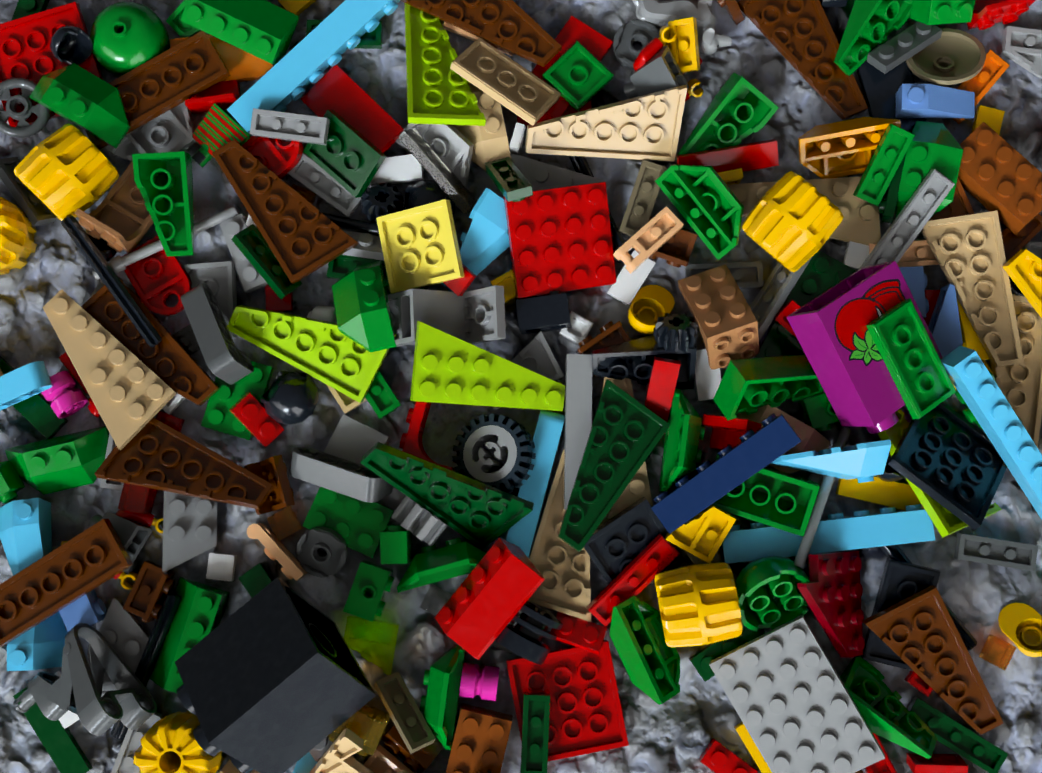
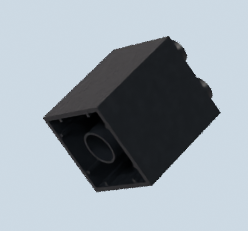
(271, 682)

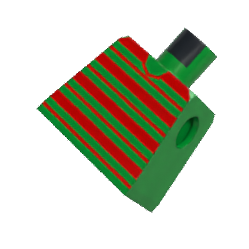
(215, 132)

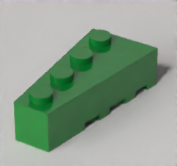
(765, 382)

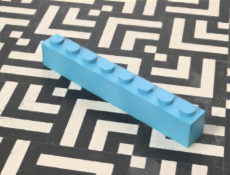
(311, 57)
(997, 420)
(832, 534)

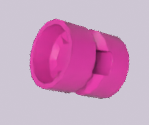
(64, 396)
(479, 682)

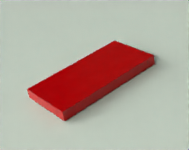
(572, 32)
(340, 93)

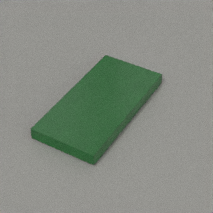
(911, 358)

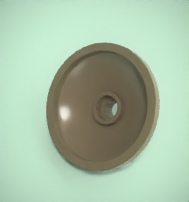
(949, 59)

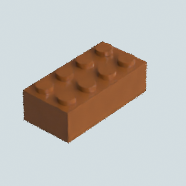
(1000, 178)
(479, 740)

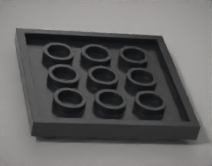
(951, 463)

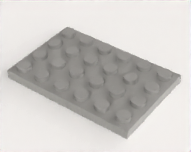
(796, 703)

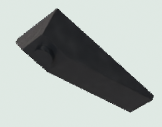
(636, 358)

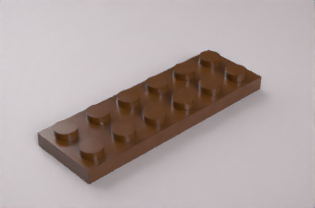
(168, 81)
(60, 579)

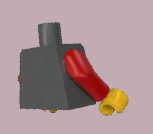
(658, 70)
(133, 532)

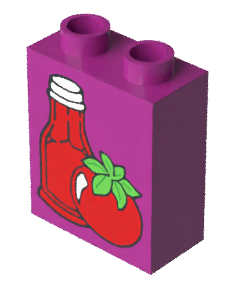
(843, 351)

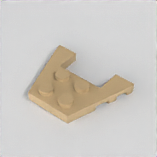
(339, 756)

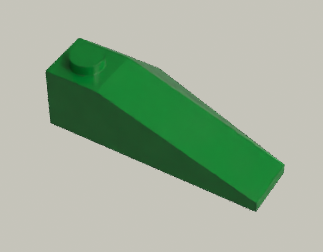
(168, 195)

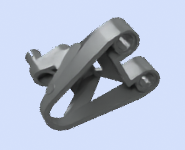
(82, 683)

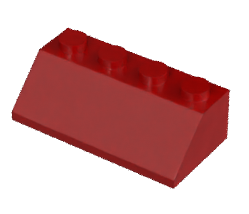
(489, 598)

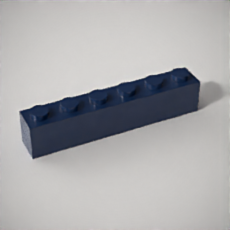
(725, 473)

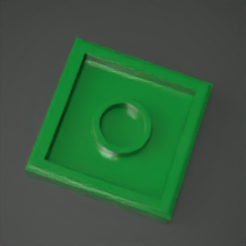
(578, 76)

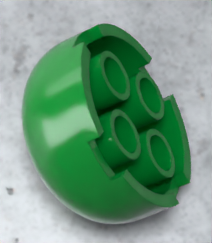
(127, 37)
(770, 592)

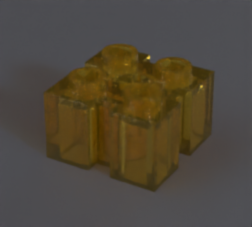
(367, 724)

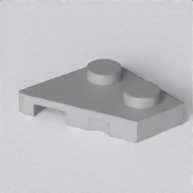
(1024, 48)

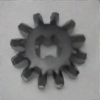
(381, 201)
(676, 332)

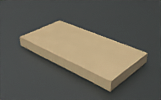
(505, 81)

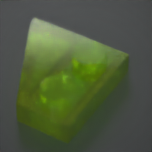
(373, 640)

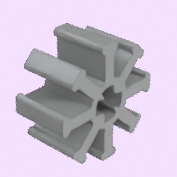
(419, 521)

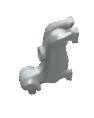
(662, 12)

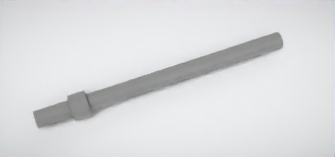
(119, 263)
(819, 506)

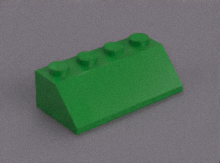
(246, 24)
(773, 500)
(195, 618)

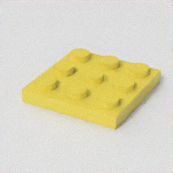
(420, 246)

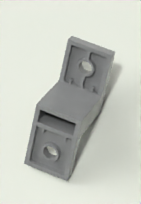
(450, 313)

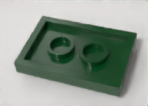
(347, 155)

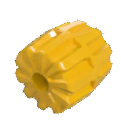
(66, 172)
(792, 221)
(15, 237)
(698, 605)
(173, 748)

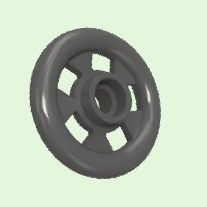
(23, 128)

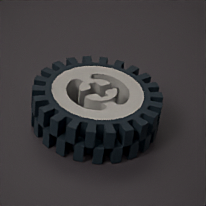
(512, 447)

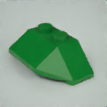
(84, 102)
(930, 149)
(705, 205)
(364, 307)
(681, 442)
(61, 461)
(441, 563)
(643, 651)
(443, 694)

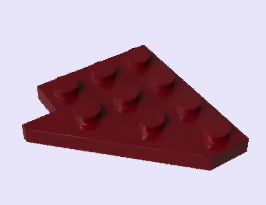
(836, 598)

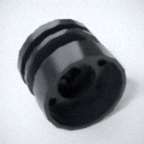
(527, 632)

